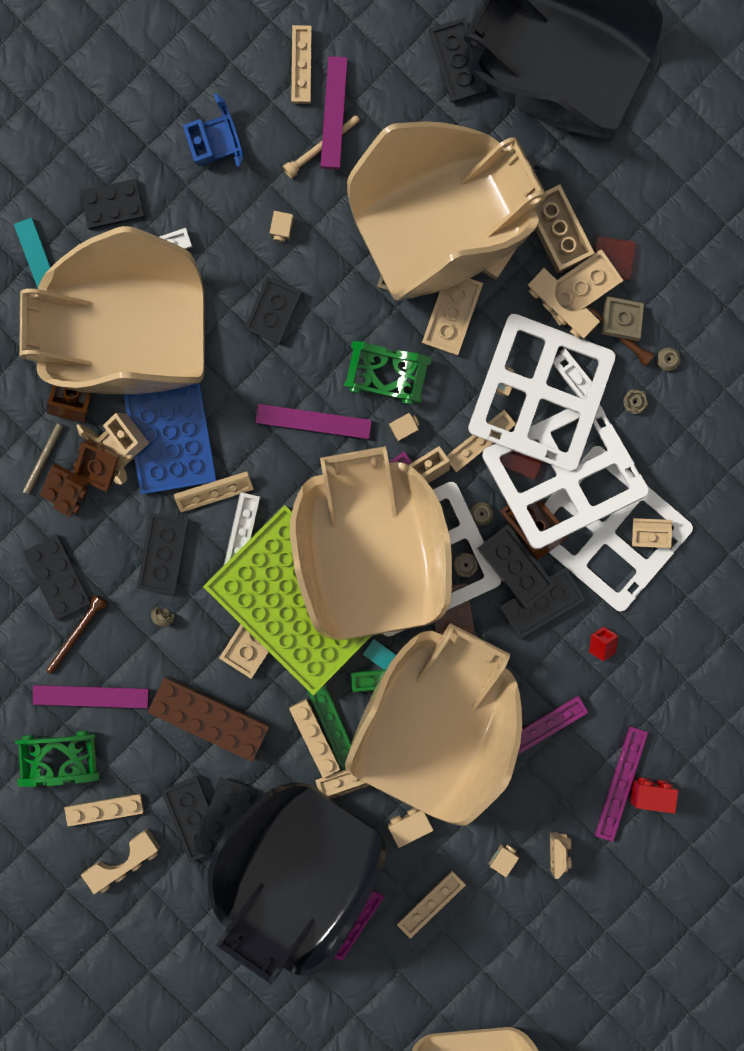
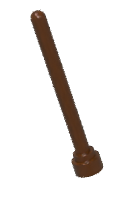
(644, 355)
(97, 604)

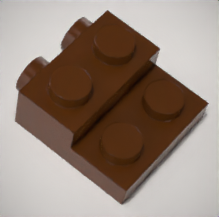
(96, 464)
(64, 490)

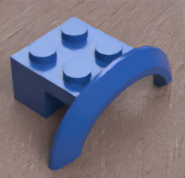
(214, 138)

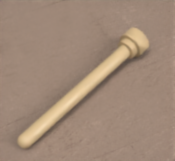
(292, 168)

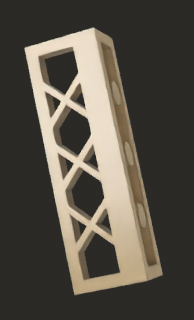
(339, 784)

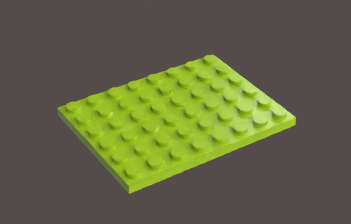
(265, 598)

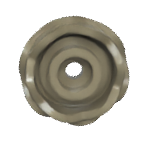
(662, 360)
(641, 400)
(487, 513)
(461, 560)
(162, 617)

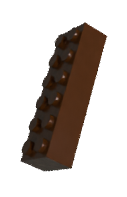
(209, 718)

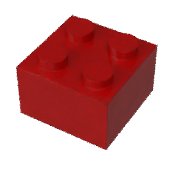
(653, 795)

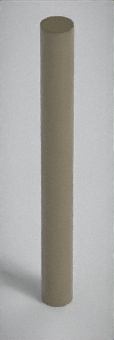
(42, 459)

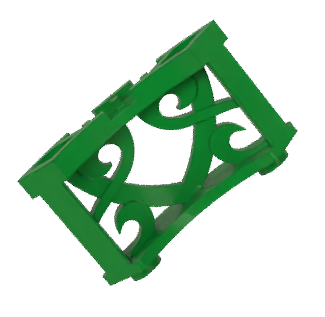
(371, 351)
(33, 777)

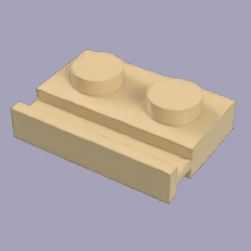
(652, 533)

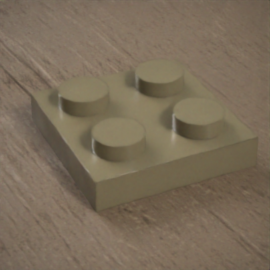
(622, 318)

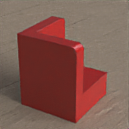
(603, 643)

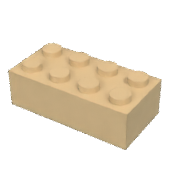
(561, 231)

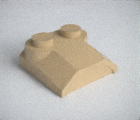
(559, 854)

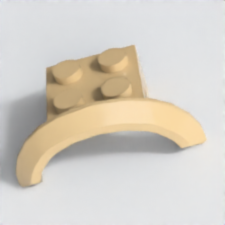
(120, 438)

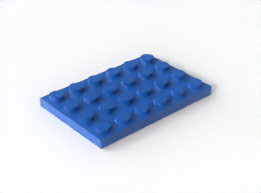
(177, 438)

